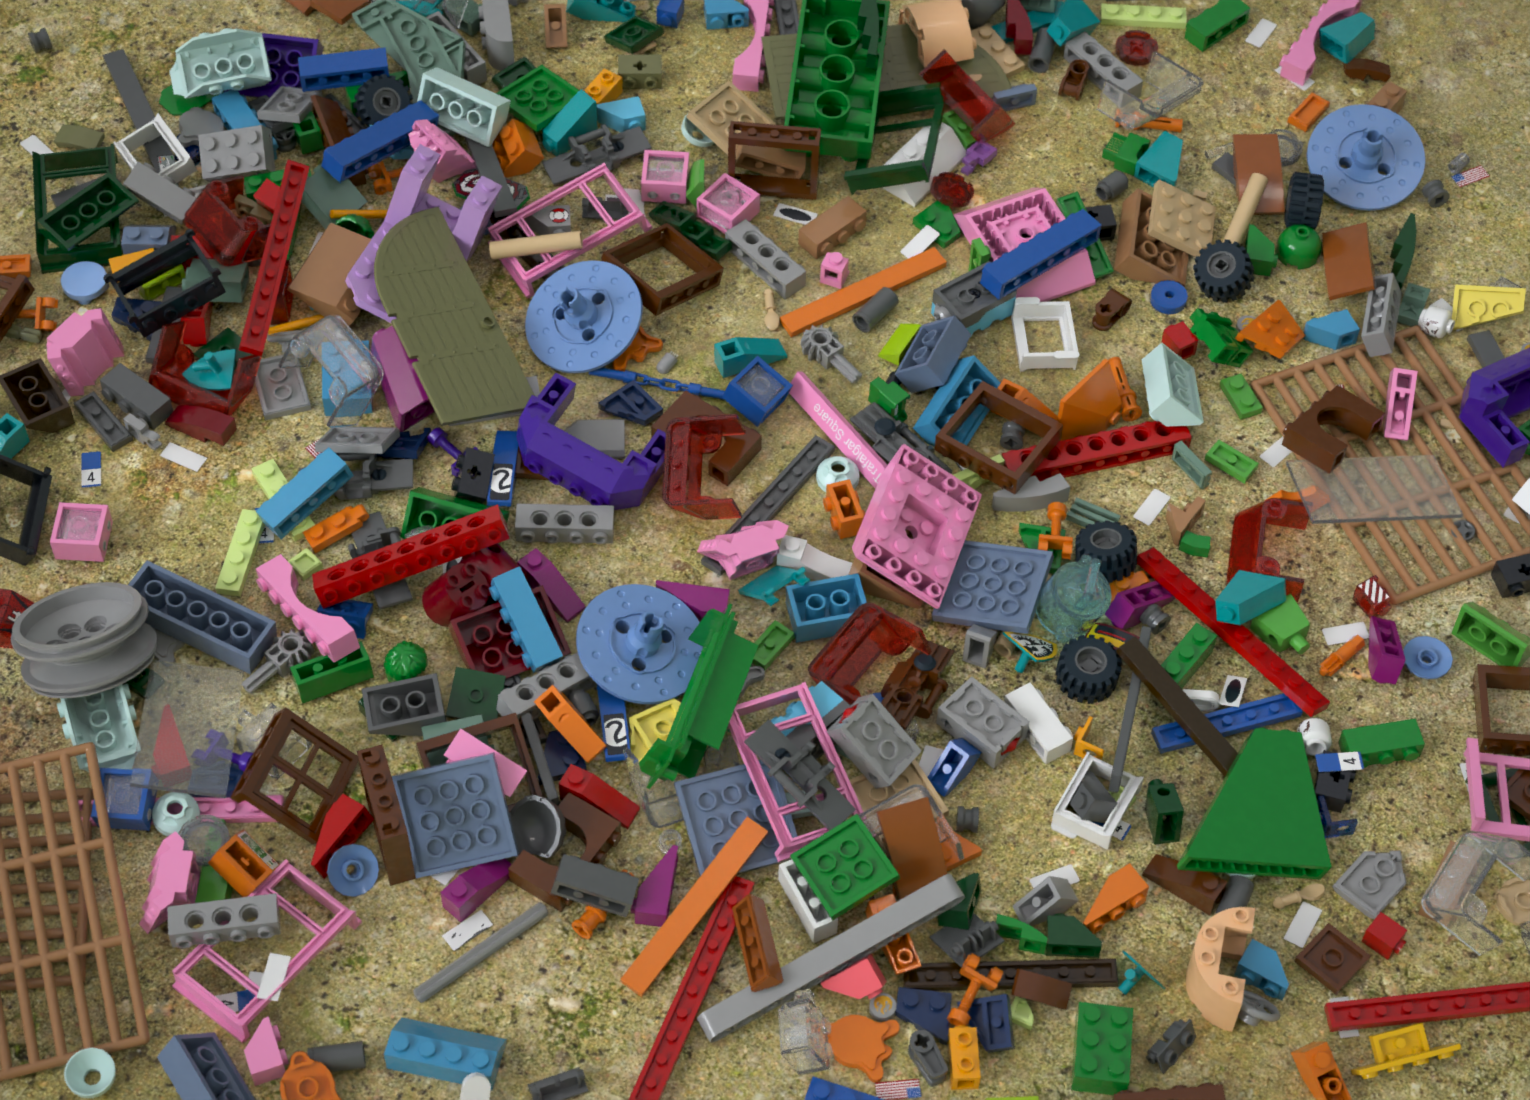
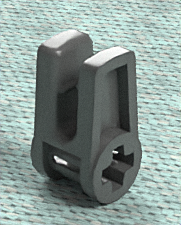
(927, 1060)

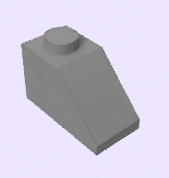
(1048, 898)

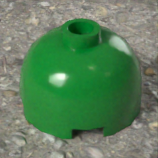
(1299, 246)

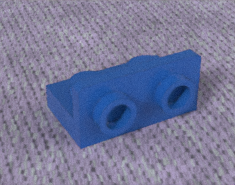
(353, 612)

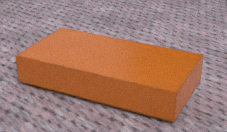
(1308, 112)

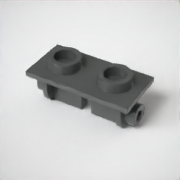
(613, 207)
(1179, 1037)
(559, 1086)

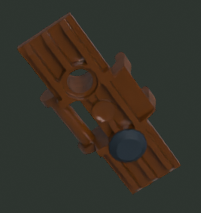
(909, 677)

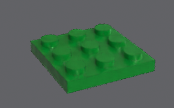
(538, 97)
(844, 867)

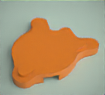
(638, 349)
(860, 1043)
(307, 1080)

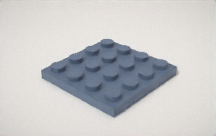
(995, 587)
(716, 807)
(455, 815)

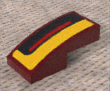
(1110, 634)

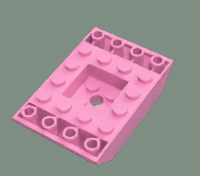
(1026, 213)
(933, 508)

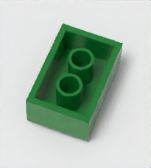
(1102, 1048)

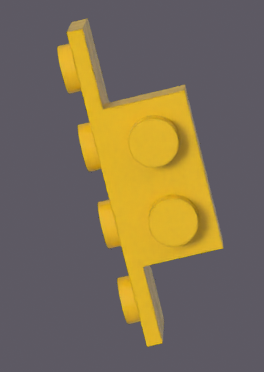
(1401, 1047)

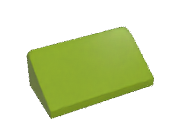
(158, 285)
(899, 343)

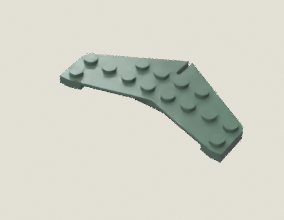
(412, 42)

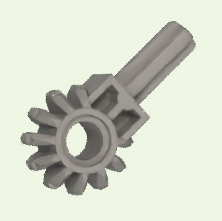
(825, 347)
(280, 659)

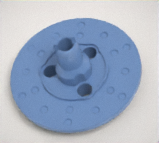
(1367, 142)
(577, 295)
(646, 619)

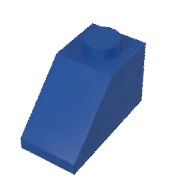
(953, 765)

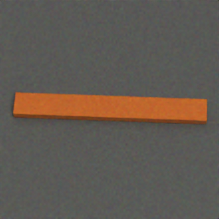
(862, 291)
(694, 907)

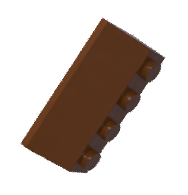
(334, 128)

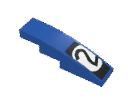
(503, 473)
(613, 725)

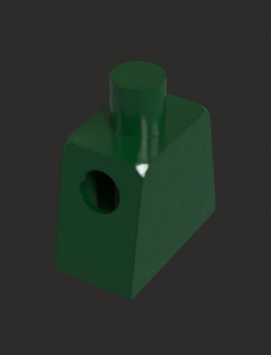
(1160, 801)

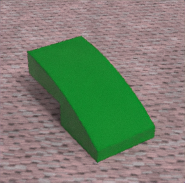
(1030, 938)

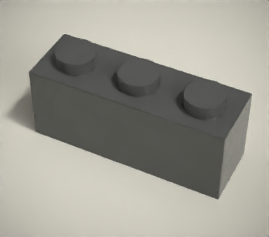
(136, 396)
(595, 885)

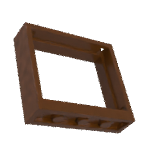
(776, 137)
(707, 270)
(1013, 410)
(1502, 678)
(480, 730)
(387, 815)

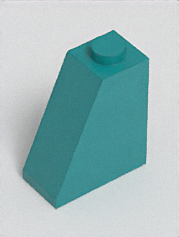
(1071, 20)
(1348, 36)
(573, 120)
(1160, 161)
(1249, 596)

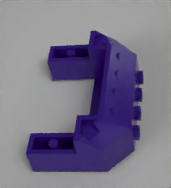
(1494, 397)
(578, 465)

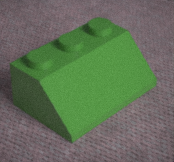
(1491, 636)

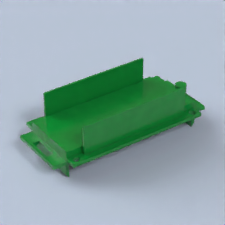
(707, 700)

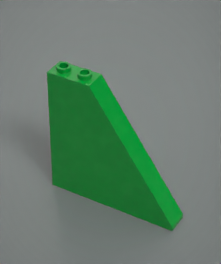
(1263, 814)

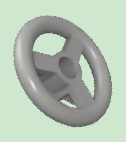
(283, 338)
(1253, 1009)

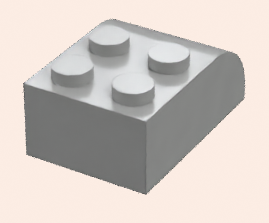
(497, 32)

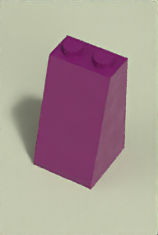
(400, 382)

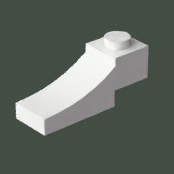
(818, 565)

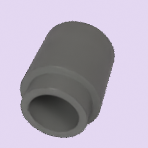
(1112, 185)
(585, 705)

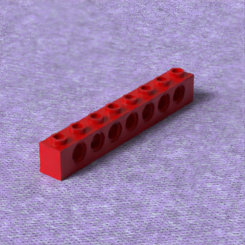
(1104, 450)
(410, 556)

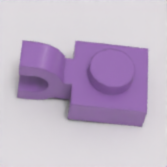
(978, 153)

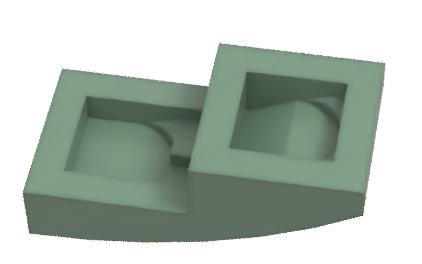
(1412, 304)

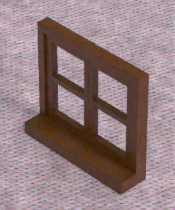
(267, 755)

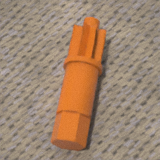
(1341, 656)

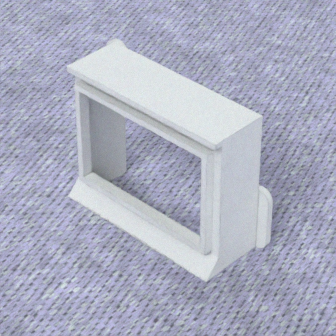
(149, 132)
(1033, 310)
(1072, 825)

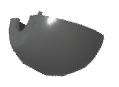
(981, 10)
(538, 826)

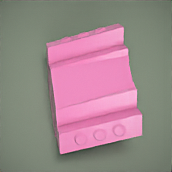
(453, 157)
(83, 349)
(747, 549)
(171, 881)

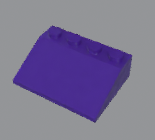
(283, 62)

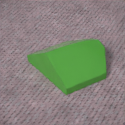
(695, 181)

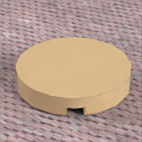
(1514, 901)

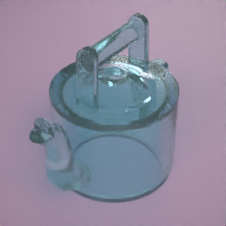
(1074, 599)

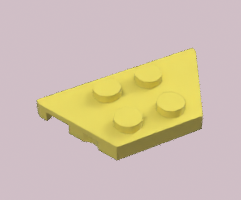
(651, 725)

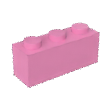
(468, 746)

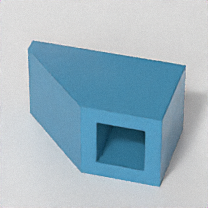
(725, 14)
(1332, 330)
(1263, 969)

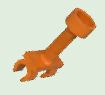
(383, 185)
(39, 313)
(1056, 513)
(960, 1015)

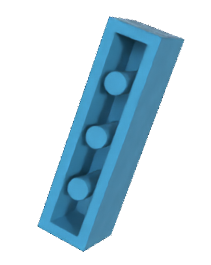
(236, 113)
(304, 493)
(525, 619)

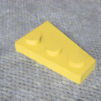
(1485, 303)

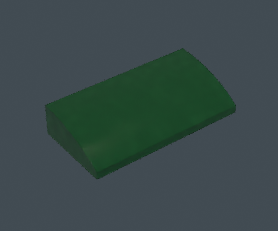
(86, 212)

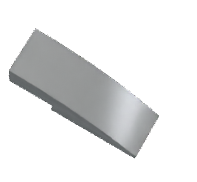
(1032, 495)

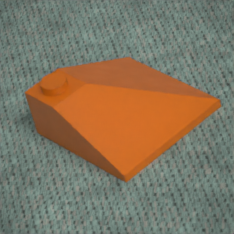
(1090, 404)

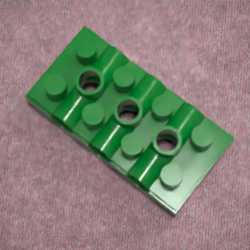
(831, 80)

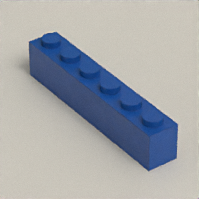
(375, 142)
(1040, 254)

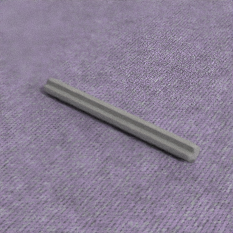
(480, 952)

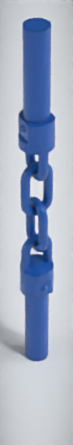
(628, 376)

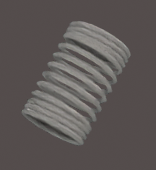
(1463, 164)

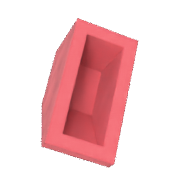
(858, 979)

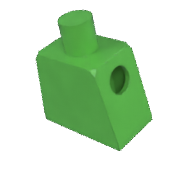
(1283, 626)

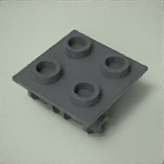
(960, 943)

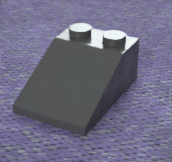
(404, 706)

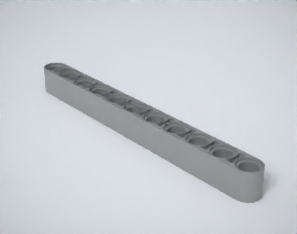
(833, 956)

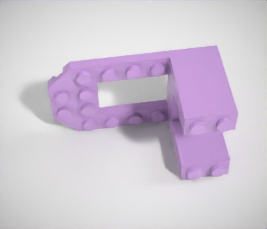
(411, 197)

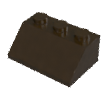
(37, 397)

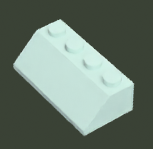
(464, 105)
(1171, 388)

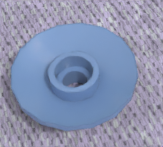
(1430, 650)
(364, 872)

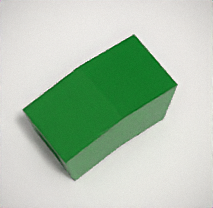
(1195, 544)

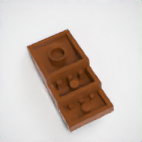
(339, 10)
(1259, 155)
(1348, 261)
(912, 845)

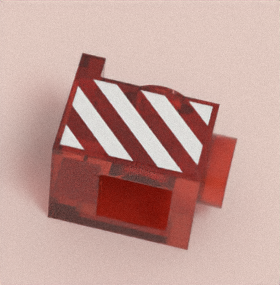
(1372, 598)

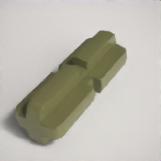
(27, 333)

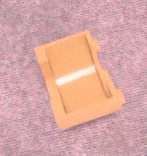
(939, 27)
(1215, 994)

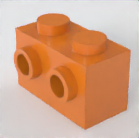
(844, 508)

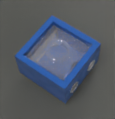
(757, 391)
(126, 805)

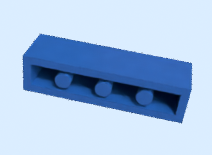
(341, 69)

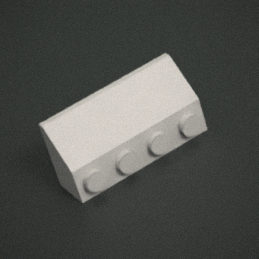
(947, 156)

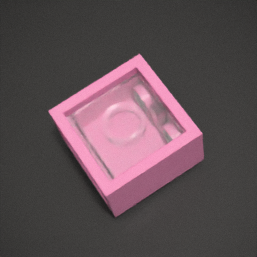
(664, 176)
(727, 203)
(81, 532)

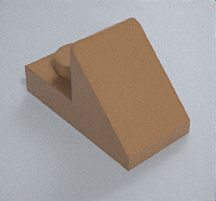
(555, 26)
(1185, 519)

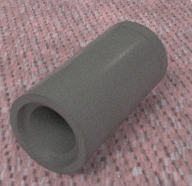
(1041, 52)
(875, 309)
(1236, 893)
(340, 1056)

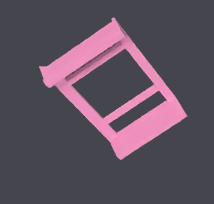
(524, 279)
(1473, 761)
(774, 813)
(237, 1023)

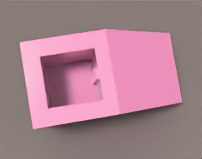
(263, 1055)

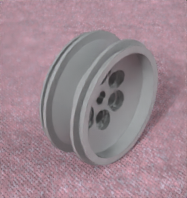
(84, 640)

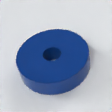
(1165, 289)

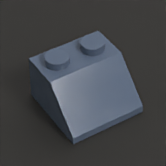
(144, 237)

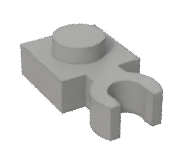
(139, 430)

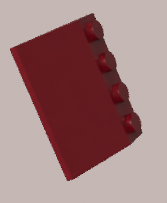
(487, 642)

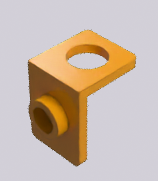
(1081, 745)

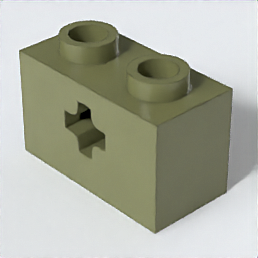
(640, 71)

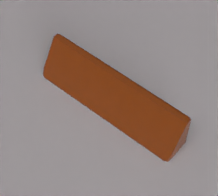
(757, 943)

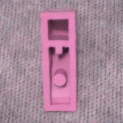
(1399, 403)

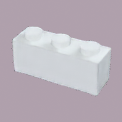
(1045, 730)
(805, 903)

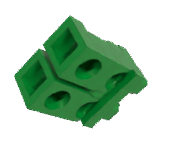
(1220, 338)

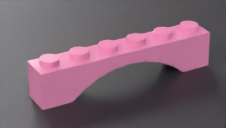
(1301, 59)
(748, 65)
(330, 633)

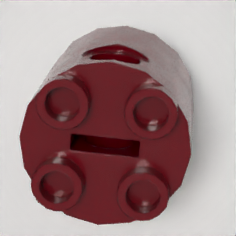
(492, 563)
(455, 593)

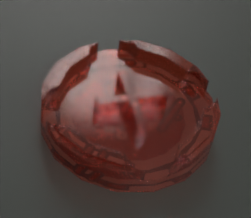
(1136, 47)
(952, 189)

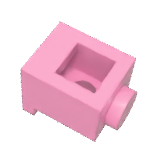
(837, 264)

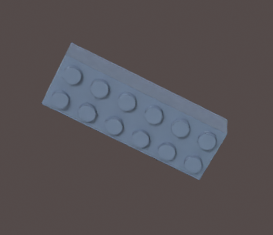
(204, 618)

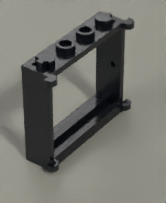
(153, 266)
(35, 509)

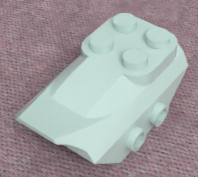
(220, 63)
(106, 723)

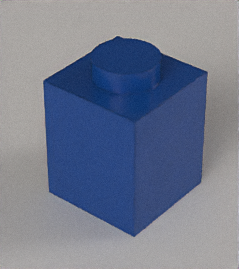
(670, 12)

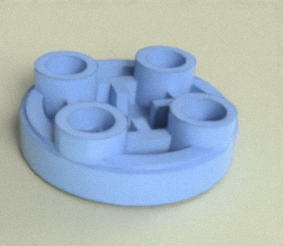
(84, 281)

